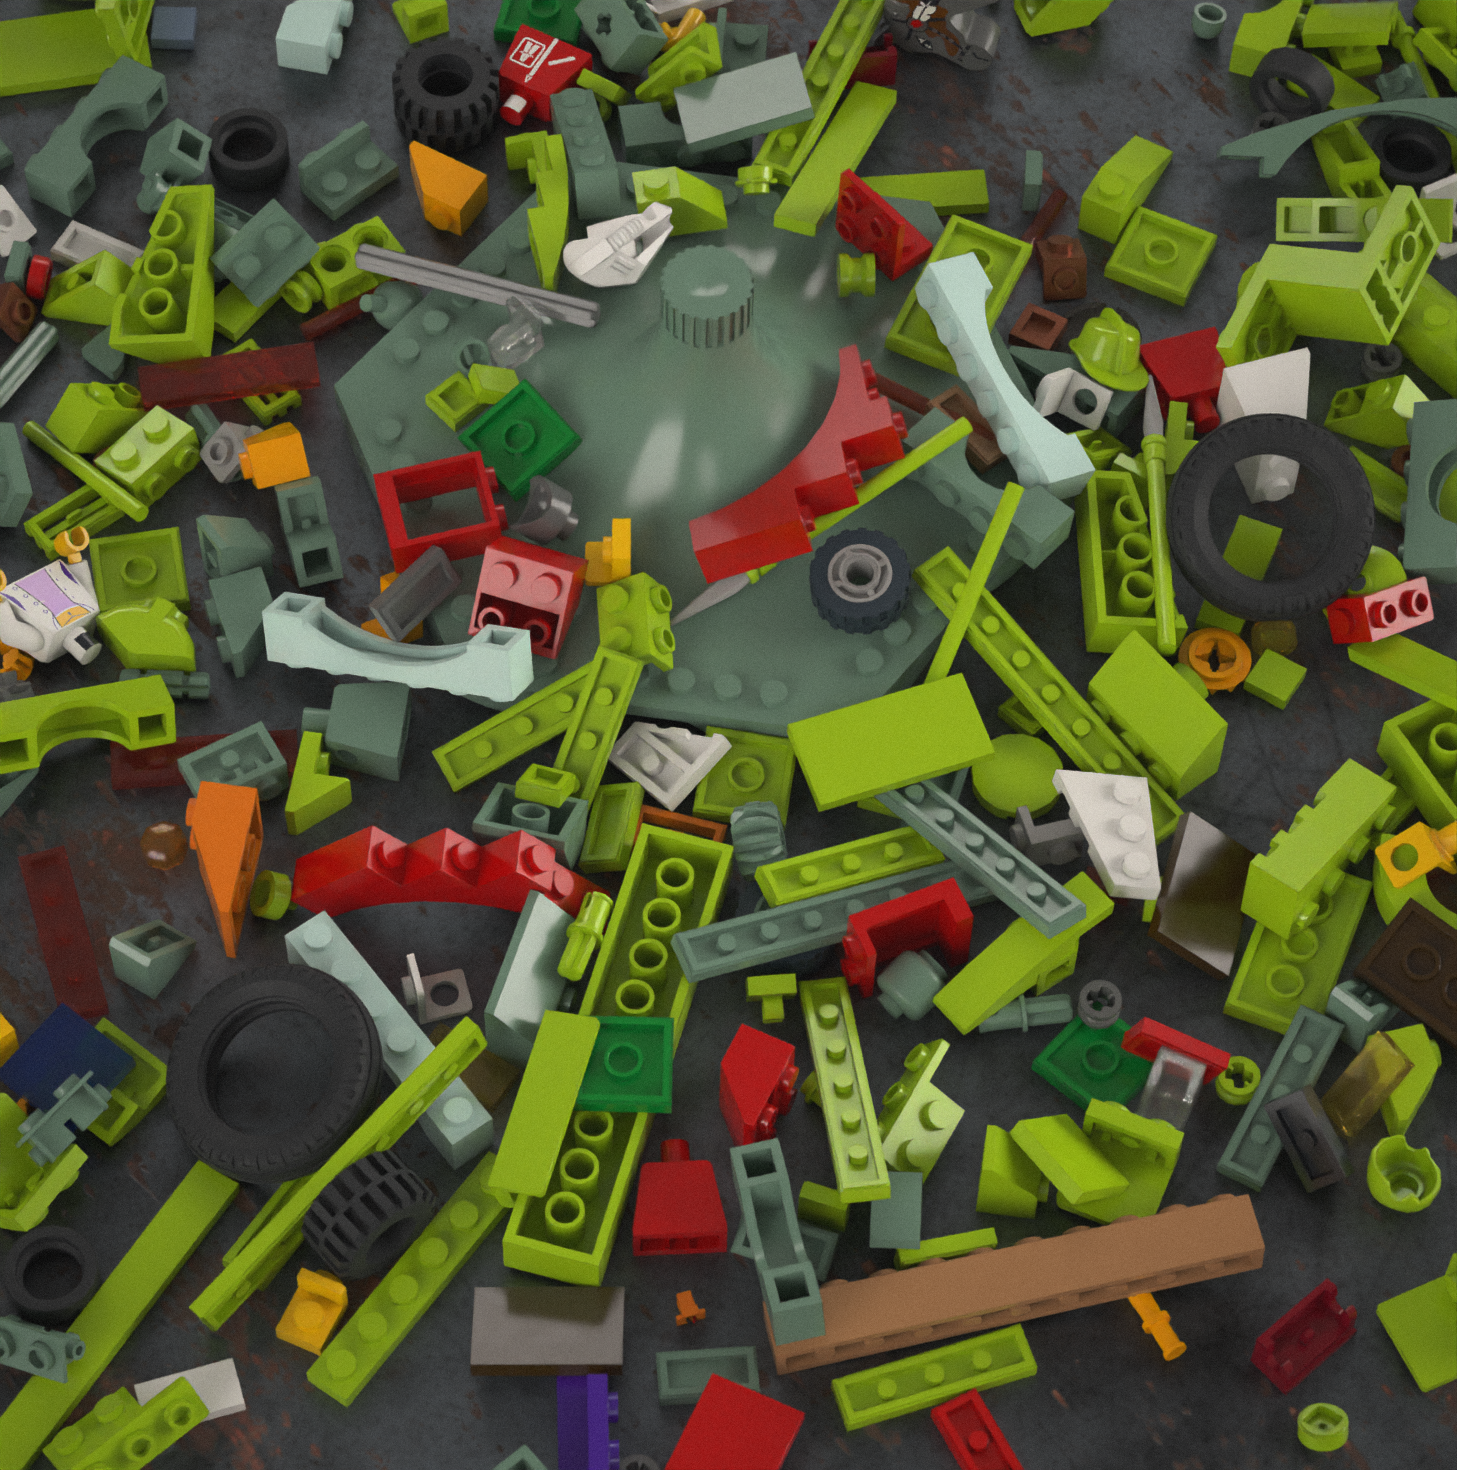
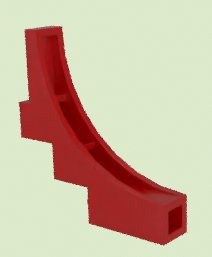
(820, 480)
(442, 867)

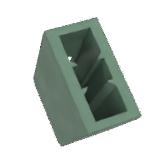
(365, 726)

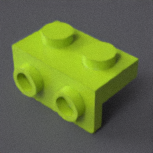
(687, 62)
(151, 456)
(637, 619)

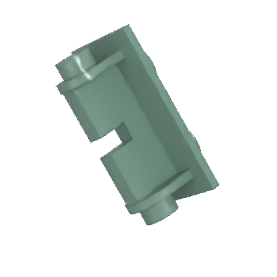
(47, 1131)
(37, 1350)

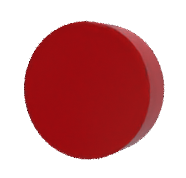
(39, 277)

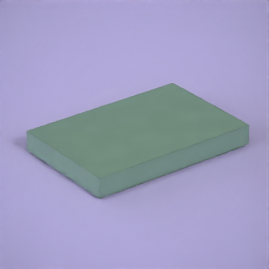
(743, 103)

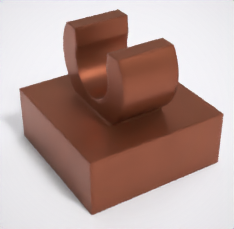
(1038, 329)

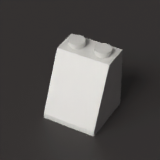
(1259, 387)

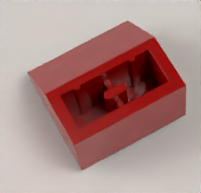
(529, 591)
(756, 1085)

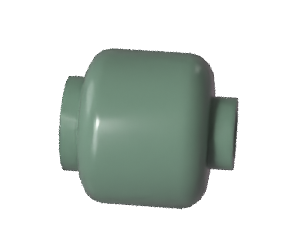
(910, 984)

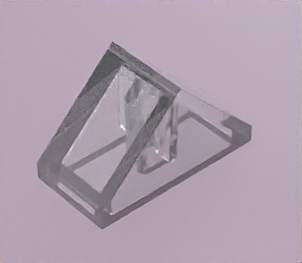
(1172, 1088)

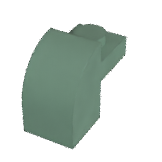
(307, 532)

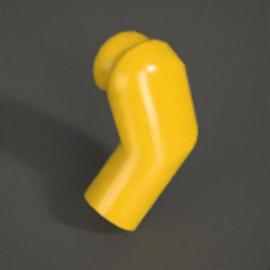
(689, 22)

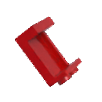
(909, 922)

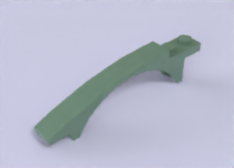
(1276, 144)

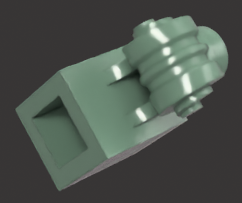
(171, 159)

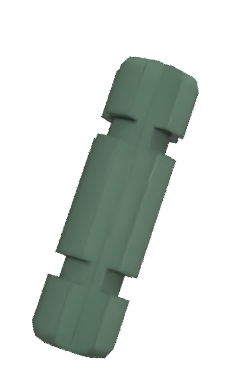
(195, 685)

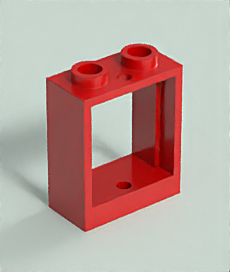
(432, 480)

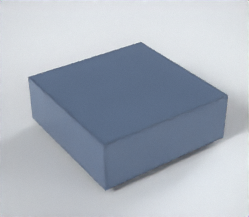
(174, 27)

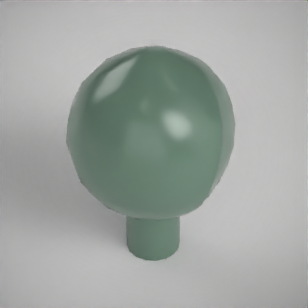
(391, 302)

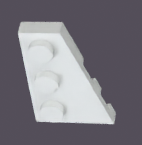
(1118, 827)

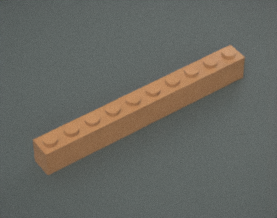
(1028, 1280)

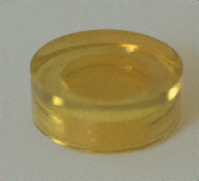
(1275, 635)

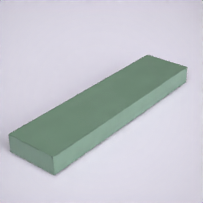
(1295, 1064)

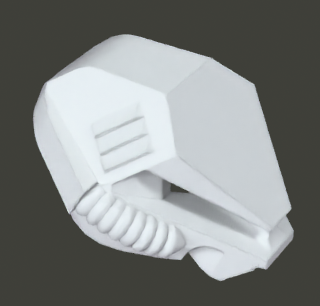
(610, 250)

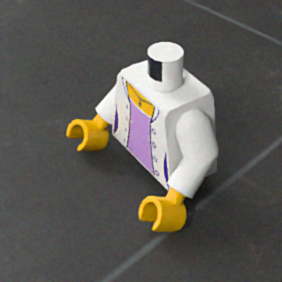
(53, 606)

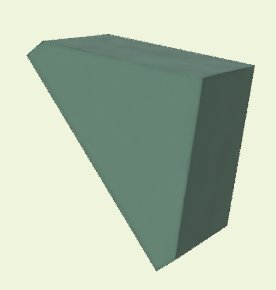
(149, 955)
(1359, 1010)
(898, 1219)

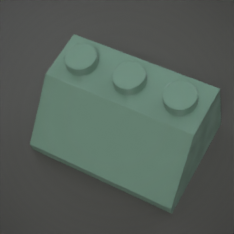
(529, 981)

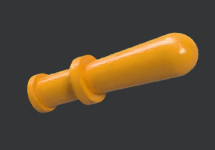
(1157, 1323)

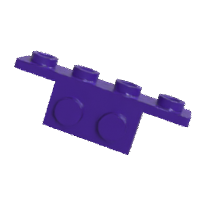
(583, 1421)

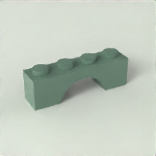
(124, 99)
(587, 153)
(1040, 518)
(1429, 539)
(776, 1242)

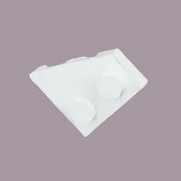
(666, 760)

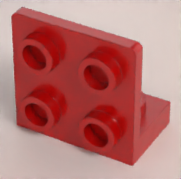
(878, 228)

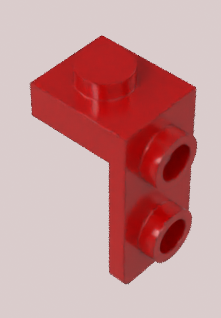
(1380, 613)

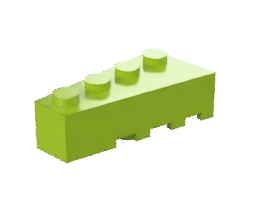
(1116, 564)
(1316, 850)

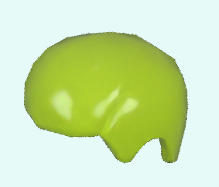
(1402, 1175)

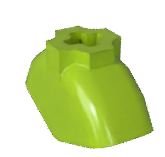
(149, 636)

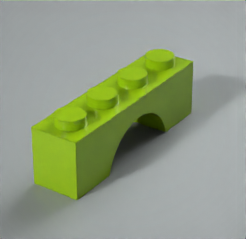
(1267, 31)
(128, 712)

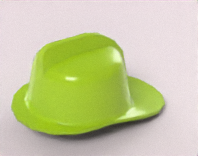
(1111, 352)

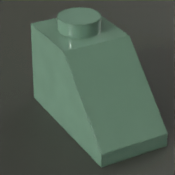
(233, 546)

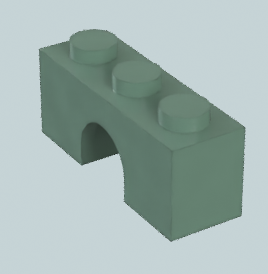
(656, 142)

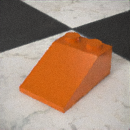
(228, 846)

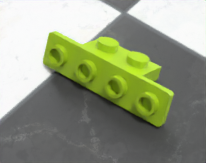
(1439, 36)
(917, 1114)
(124, 1433)

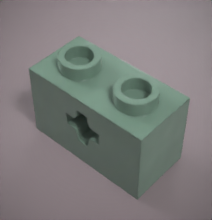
(622, 32)

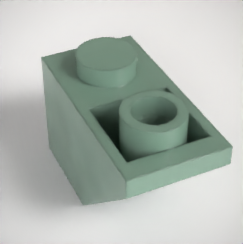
(237, 609)

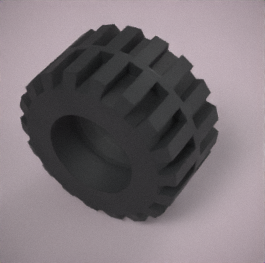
(446, 68)
(368, 1215)

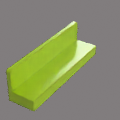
(543, 1106)

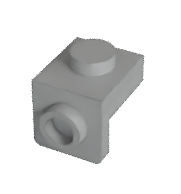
(223, 448)
(1046, 843)

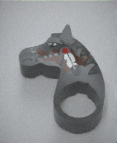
(943, 29)

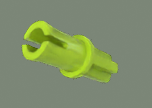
(585, 935)

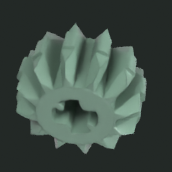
(757, 836)

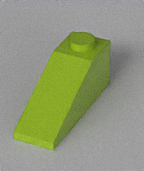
(1121, 187)

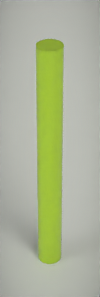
(85, 471)

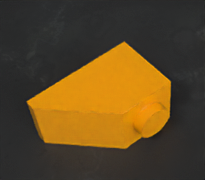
(447, 189)
(274, 456)

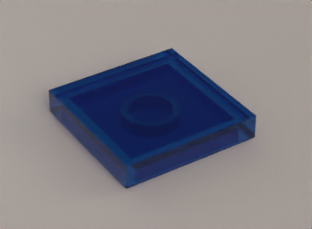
(55, 1052)

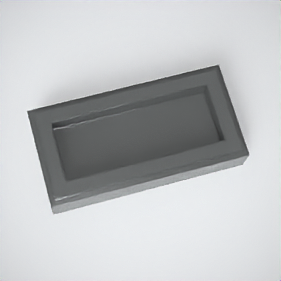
(415, 593)

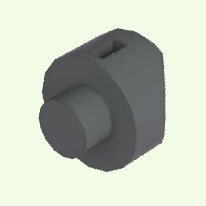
(546, 513)

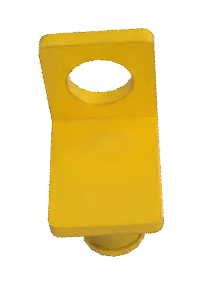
(1433, 850)

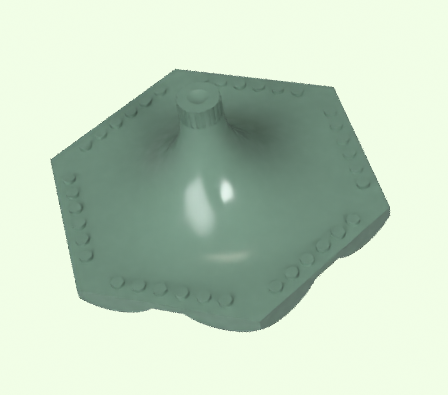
(683, 406)

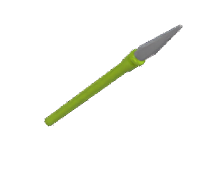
(1154, 453)
(867, 491)

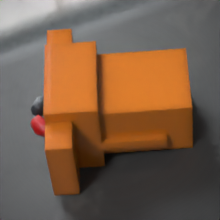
(688, 1309)

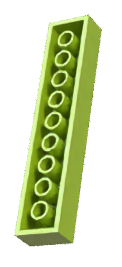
(668, 888)

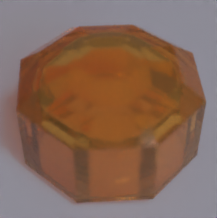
(164, 845)

